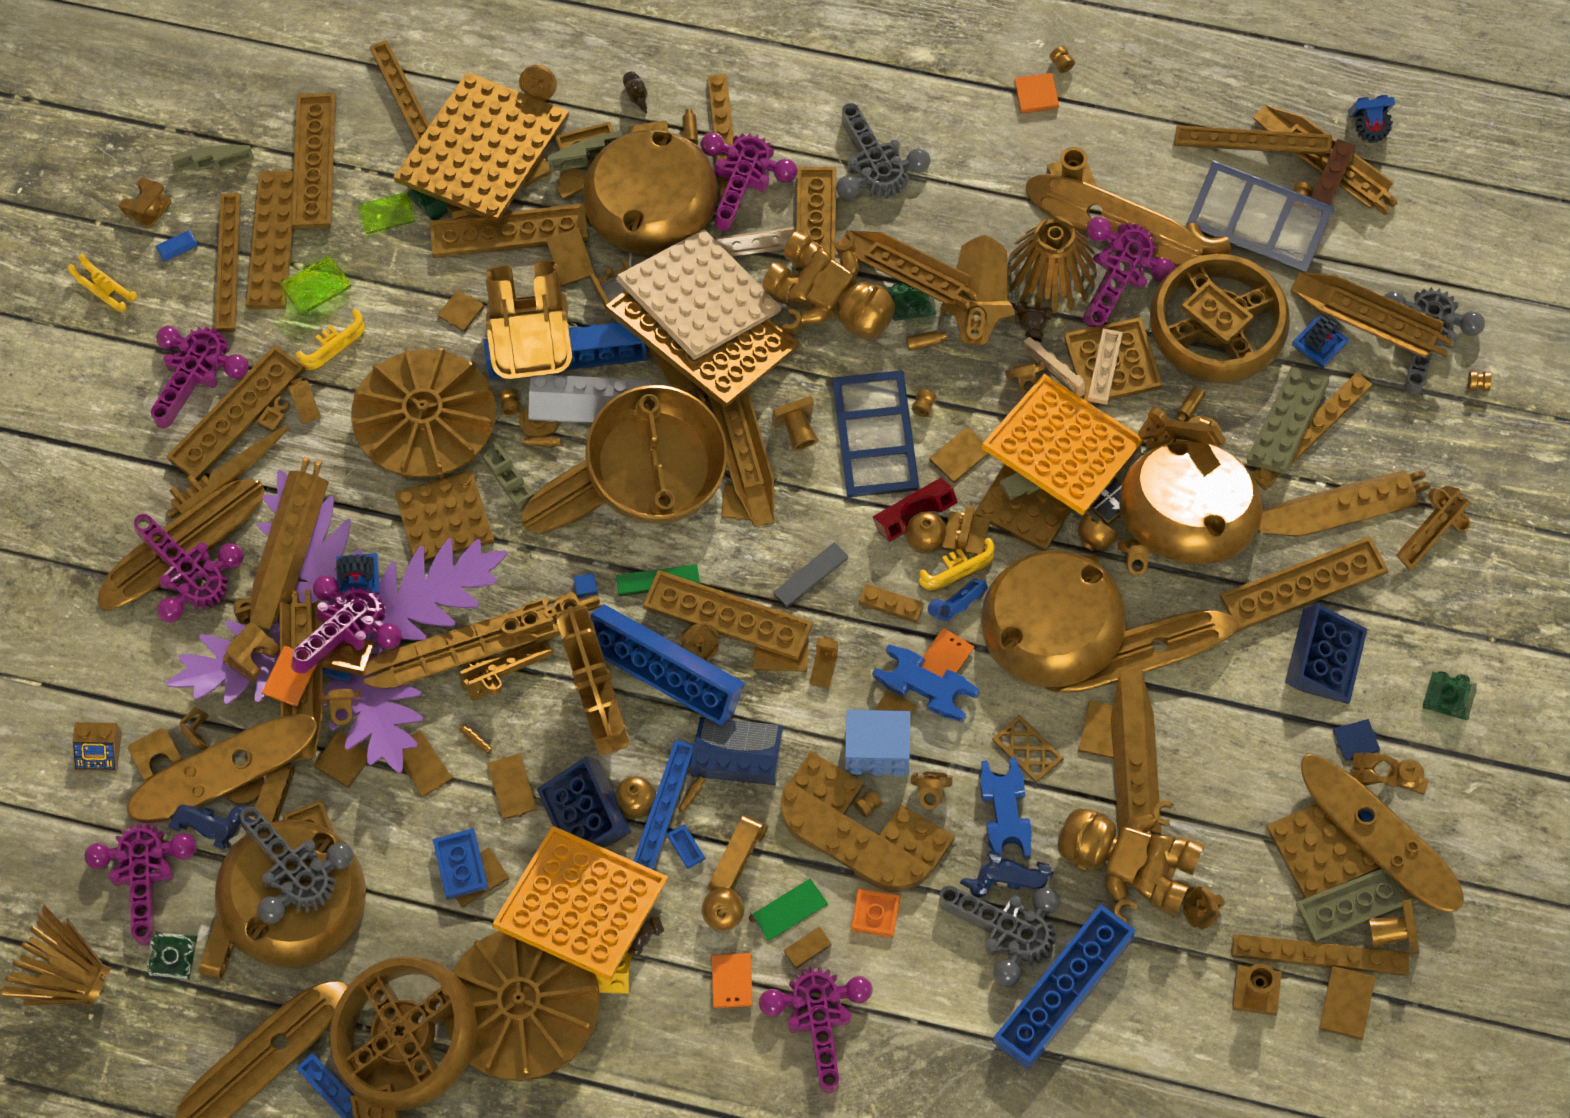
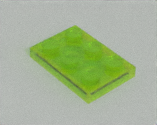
(315, 285)

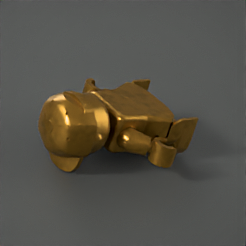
(828, 289)
(1133, 857)

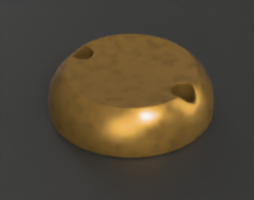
(649, 191)
(656, 455)
(1191, 503)
(1053, 619)
(300, 936)

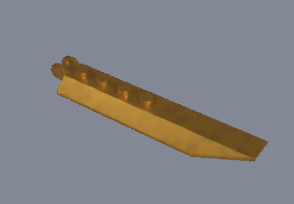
(1359, 180)
(913, 267)
(1372, 313)
(747, 457)
(1344, 504)
(287, 543)
(296, 625)
(1134, 749)

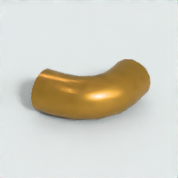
(1210, 246)

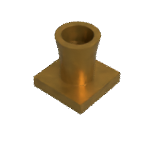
(1073, 165)
(795, 416)
(1396, 929)
(1250, 996)

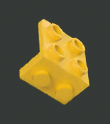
(620, 981)

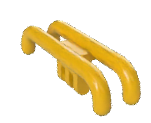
(102, 285)
(332, 343)
(957, 568)

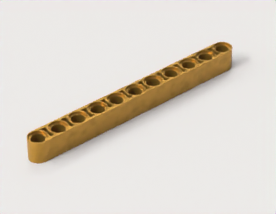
(269, 805)

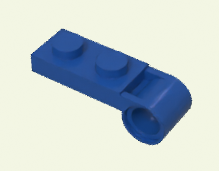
(958, 602)

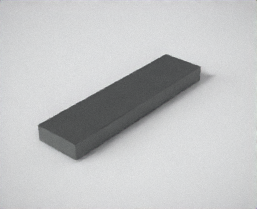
(810, 575)

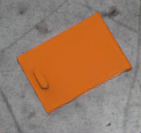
(946, 654)
(284, 682)
(732, 980)

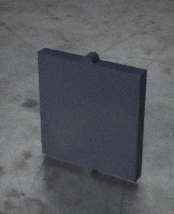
(1356, 738)

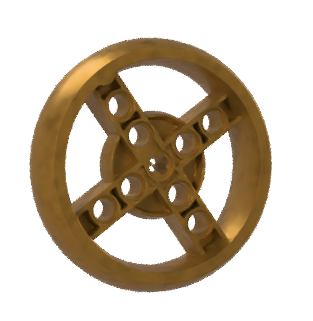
(1242, 363)
(403, 1032)

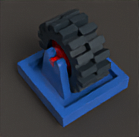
(1372, 117)
(1321, 340)
(358, 571)

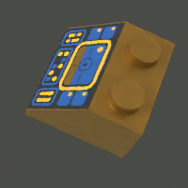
(96, 746)

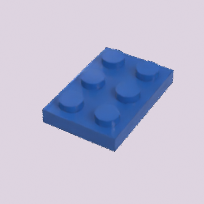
(460, 863)

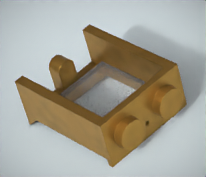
(607, 286)

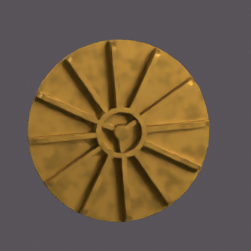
(423, 413)
(592, 679)
(527, 1006)

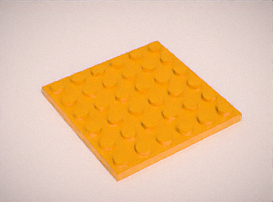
(1062, 444)
(580, 902)

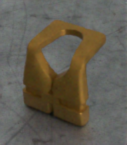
(190, 733)
(1364, 769)

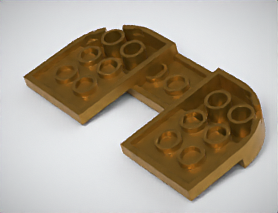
(815, 815)

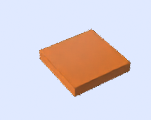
(1036, 93)
(875, 913)

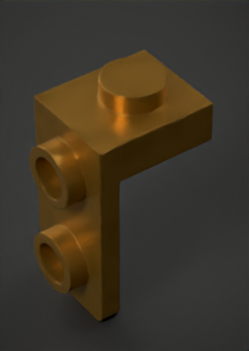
(304, 400)
(824, 662)

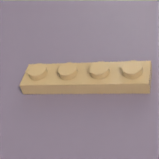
(756, 242)
(1105, 366)
(1058, 370)

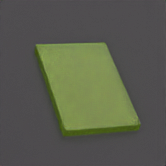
(386, 213)

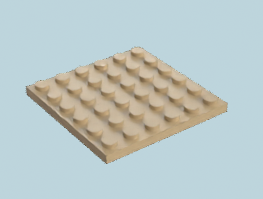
(698, 294)

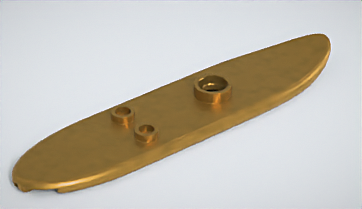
(1074, 198)
(562, 501)
(205, 522)
(1184, 635)
(214, 770)
(1385, 838)
(255, 1061)

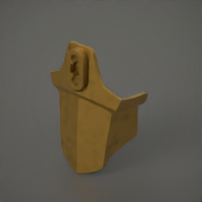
(987, 264)

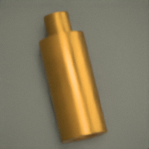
(690, 126)
(925, 340)
(1190, 404)

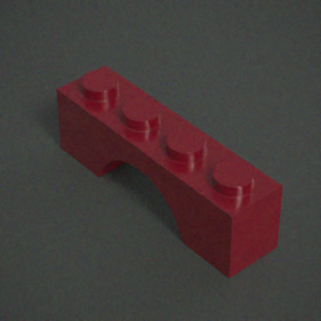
(933, 497)

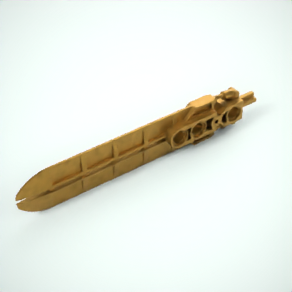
(471, 642)

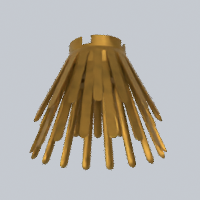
(1053, 246)
(76, 969)

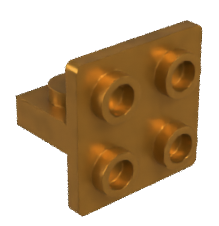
(966, 532)

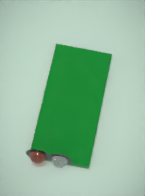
(788, 910)

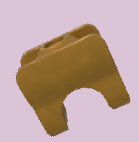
(149, 205)
(246, 643)
(151, 747)

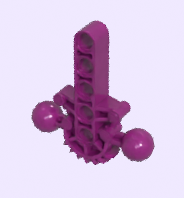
(753, 168)
(1100, 230)
(190, 347)
(170, 608)
(342, 623)
(99, 856)
(774, 1002)

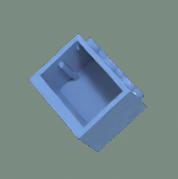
(877, 742)

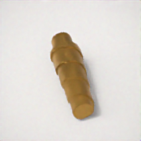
(542, 441)
(475, 738)
(692, 792)

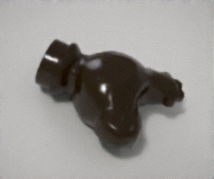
(636, 90)
(1033, 320)
(642, 938)

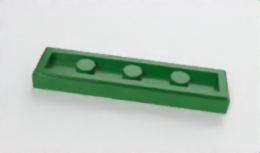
(641, 581)

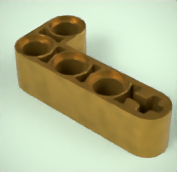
(737, 853)

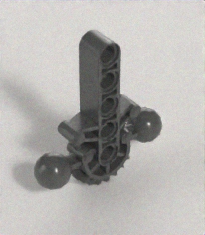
(879, 175)
(1470, 323)
(273, 908)
(1007, 971)

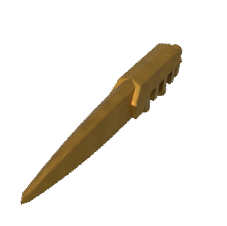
(221, 476)

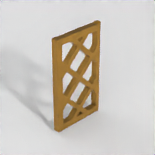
(1024, 765)

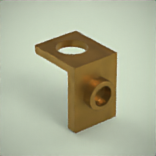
(243, 613)

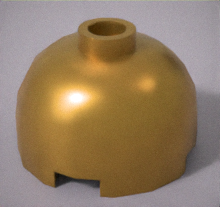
(925, 532)
(1095, 534)
(635, 796)
(729, 903)

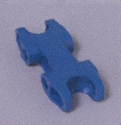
(938, 689)
(1003, 793)

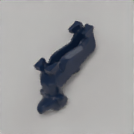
(209, 824)
(1007, 872)

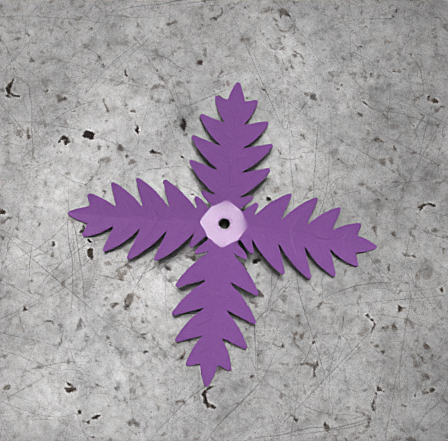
(414, 601)

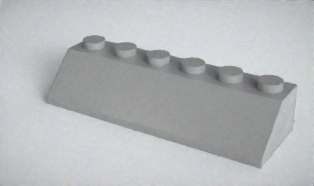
(574, 397)

